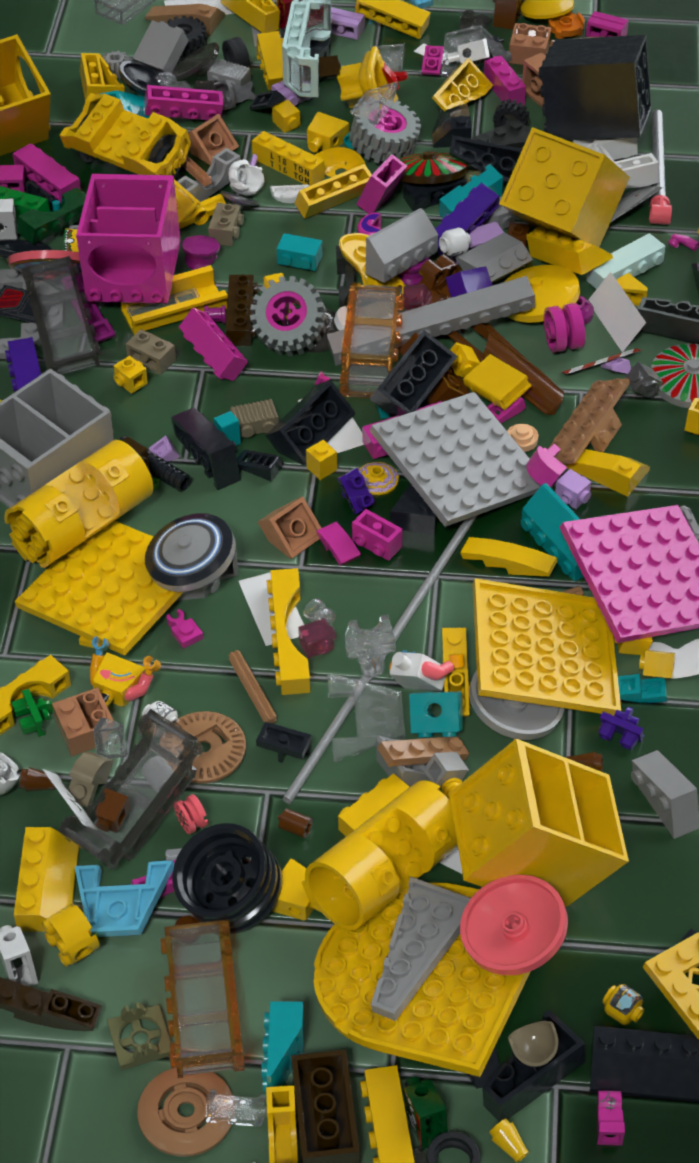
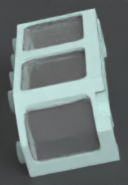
(306, 22)

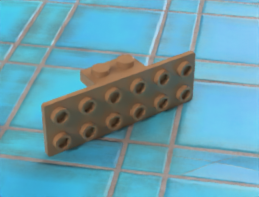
(591, 421)

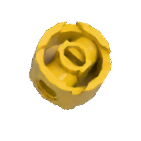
(71, 934)

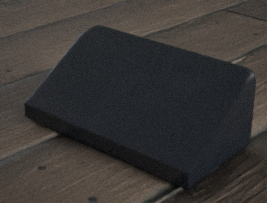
(267, 100)

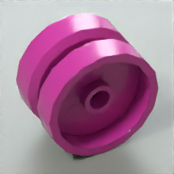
(564, 327)

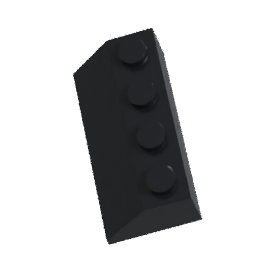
(413, 376)
(311, 421)
(645, 1063)

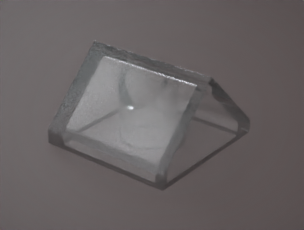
(375, 103)

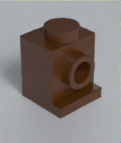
(112, 811)

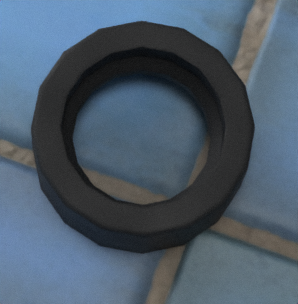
(453, 1140)

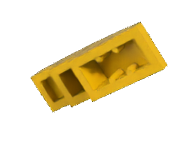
(513, 557)

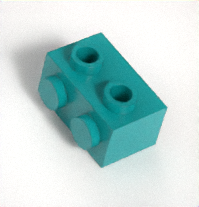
(299, 252)

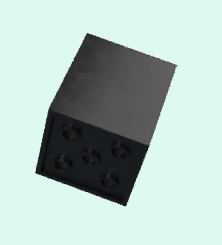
(596, 87)

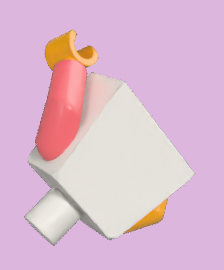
(421, 672)

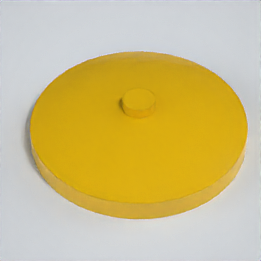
(551, 286)

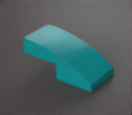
(645, 690)

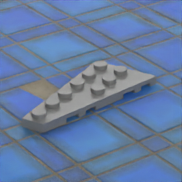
(418, 943)

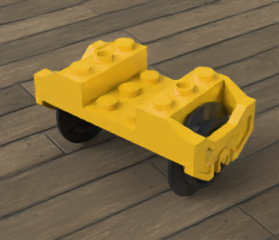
(126, 138)

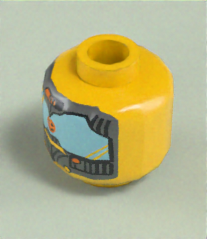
(623, 1004)

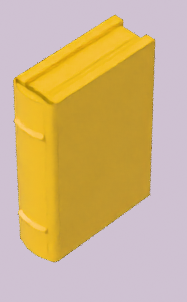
(497, 382)

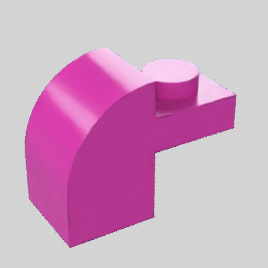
(544, 466)

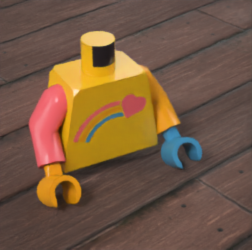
(119, 678)

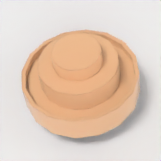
(524, 436)

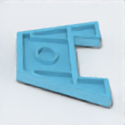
(121, 908)

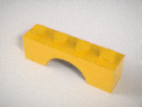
(44, 679)
(282, 1124)

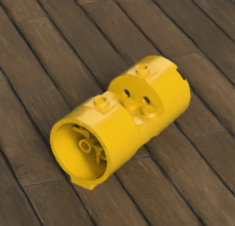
(79, 503)
(381, 855)

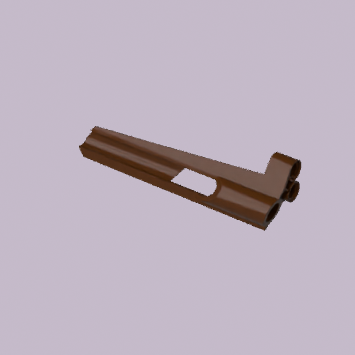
(543, 392)

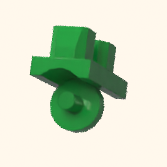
(36, 712)

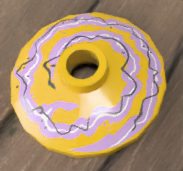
(379, 477)

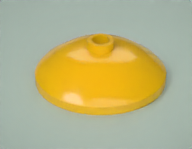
(546, 8)

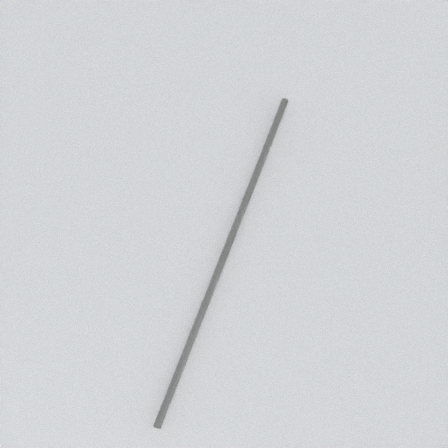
(397, 630)

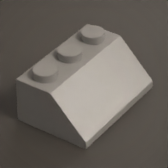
(500, 255)

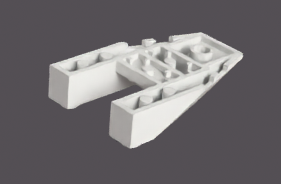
(641, 169)

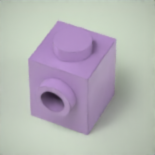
(573, 489)

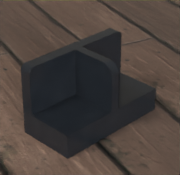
(284, 741)

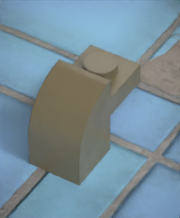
(86, 774)

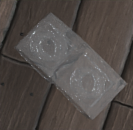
(169, 80)

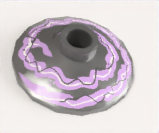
(239, 200)

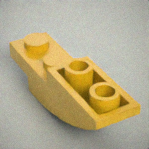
(455, 643)

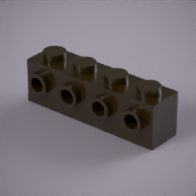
(240, 297)

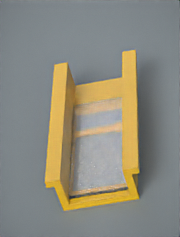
(188, 291)

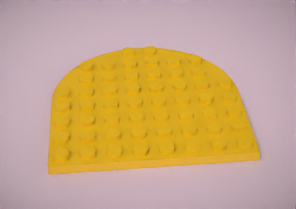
(446, 1023)

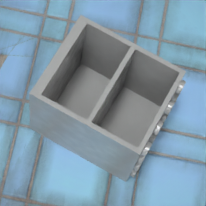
(47, 432)

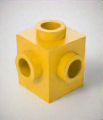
(130, 374)

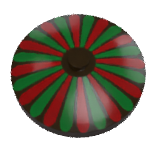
(432, 168)

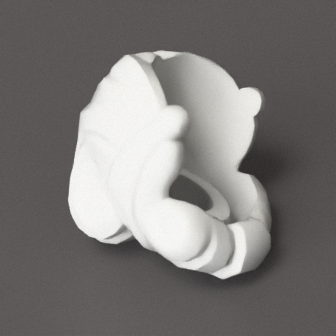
(245, 178)

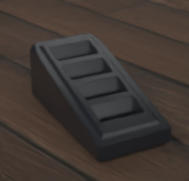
(268, 468)

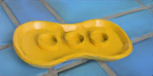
(354, 251)

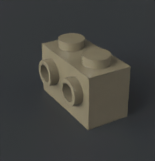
(226, 223)
(151, 351)

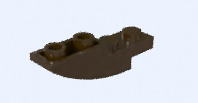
(48, 1009)

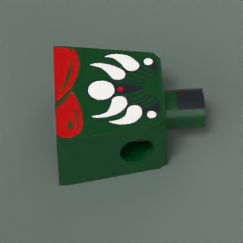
(421, 1103)

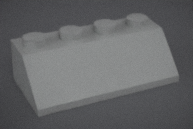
(400, 246)

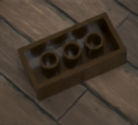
(325, 1108)

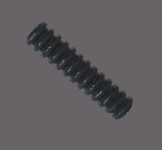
(167, 472)

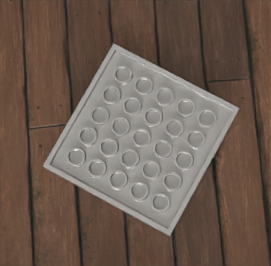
(457, 458)

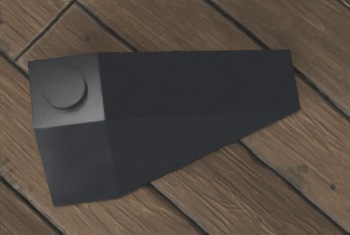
(481, 154)

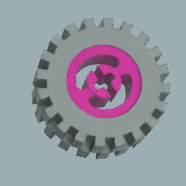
(392, 136)
(304, 322)

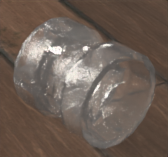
(316, 610)

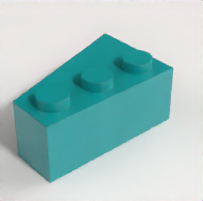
(490, 178)

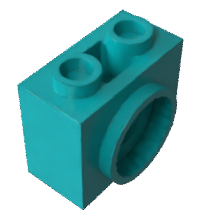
(425, 723)

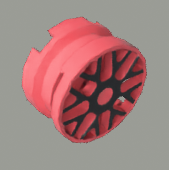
(190, 814)

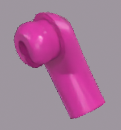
(684, 240)

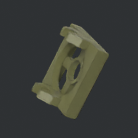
(146, 1052)

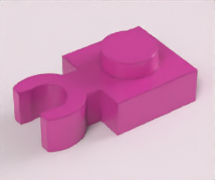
(183, 630)

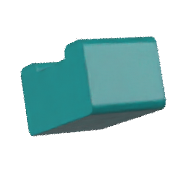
(229, 425)

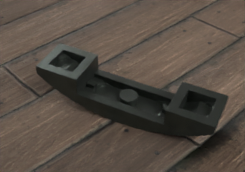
(346, 268)

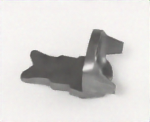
(234, 94)

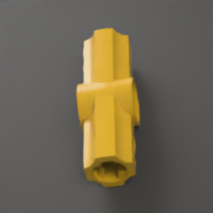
(203, 211)

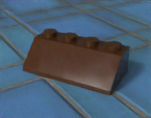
(448, 387)

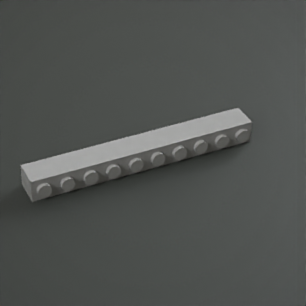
(456, 312)

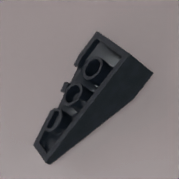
(449, 123)

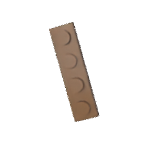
(419, 750)

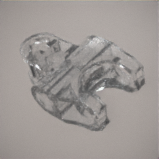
(370, 645)

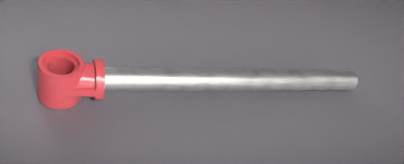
(660, 204)

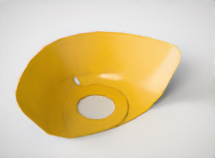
(336, 157)

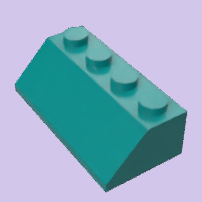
(543, 519)

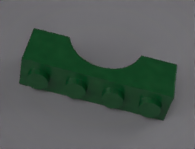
(38, 225)

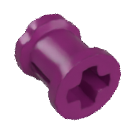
(217, 314)

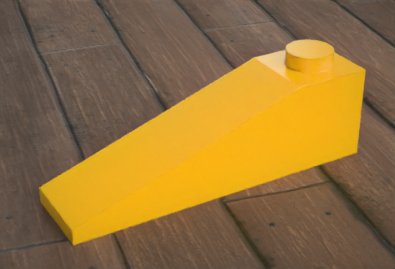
(462, 86)
(610, 470)

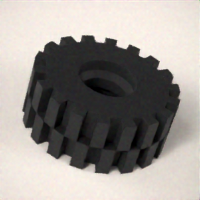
(194, 31)

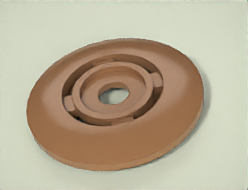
(221, 758)
(168, 1129)

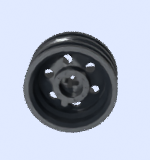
(227, 877)

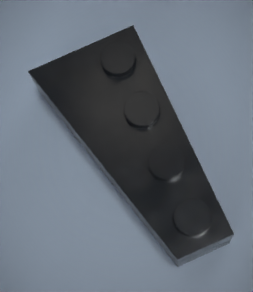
(207, 447)

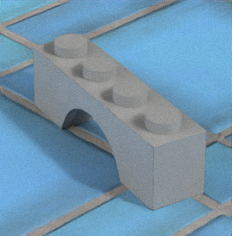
(219, 175)

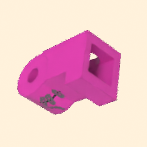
(610, 1118)

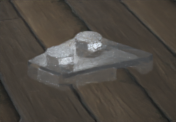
(392, 55)

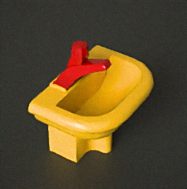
(365, 76)

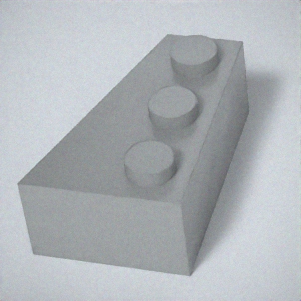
(667, 792)

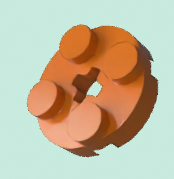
(567, 25)

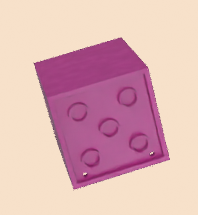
(129, 238)

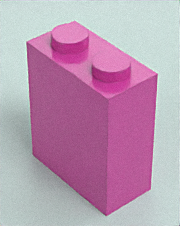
(381, 185)

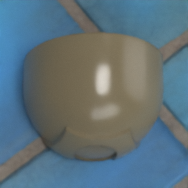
(534, 1043)

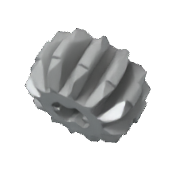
(114, 61)

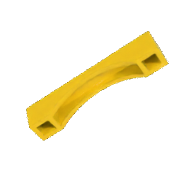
(293, 666)

